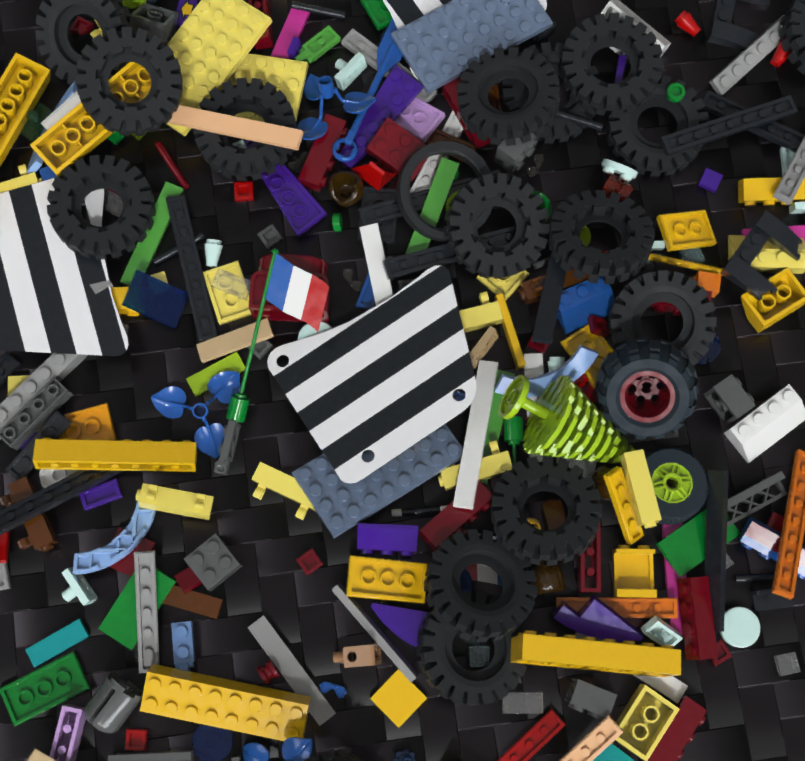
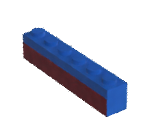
(766, 541)

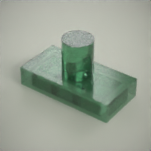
(33, 126)

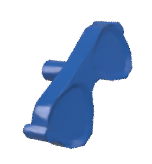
(327, 686)

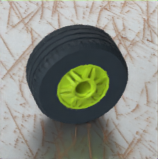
(686, 480)

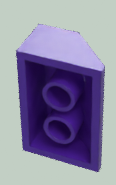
(387, 539)

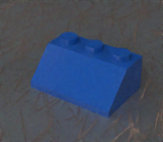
(582, 301)

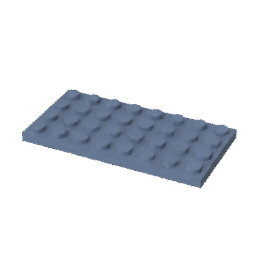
(462, 30)
(347, 504)

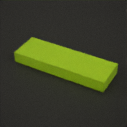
(200, 380)

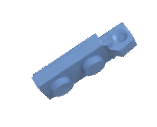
(183, 645)

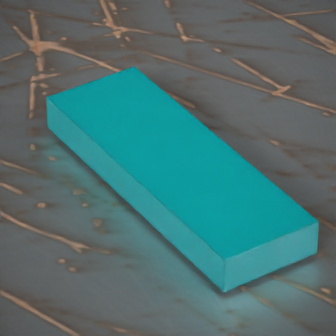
(57, 643)

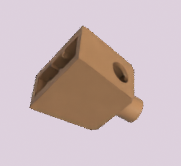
(366, 656)

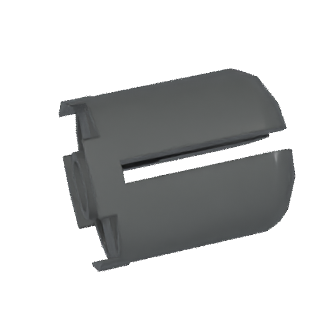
(112, 704)

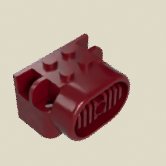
(258, 280)

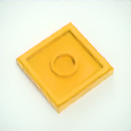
(398, 698)

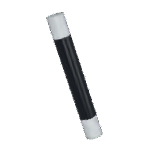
(417, 511)

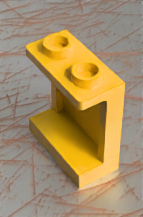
(633, 572)

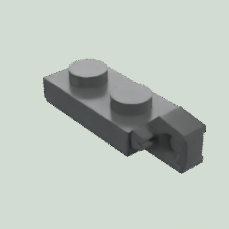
(228, 447)

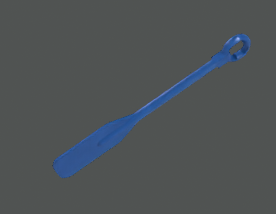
(387, 57)

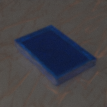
(155, 299)

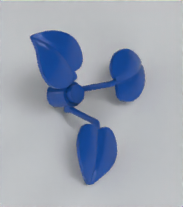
(321, 89)
(171, 403)
(292, 750)

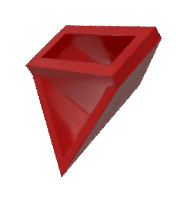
(375, 174)

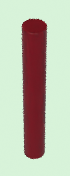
(171, 164)

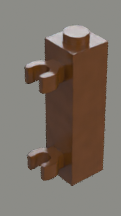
(531, 290)
(39, 528)

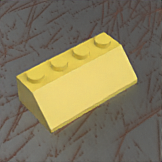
(770, 258)

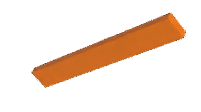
(792, 532)

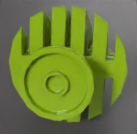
(563, 422)

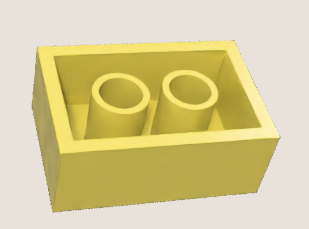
(645, 721)

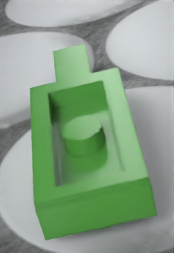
(318, 45)

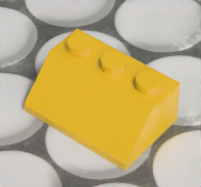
(774, 306)

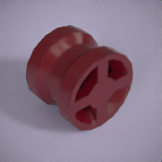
(268, 672)

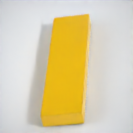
(510, 333)
(622, 504)

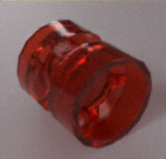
(615, 185)

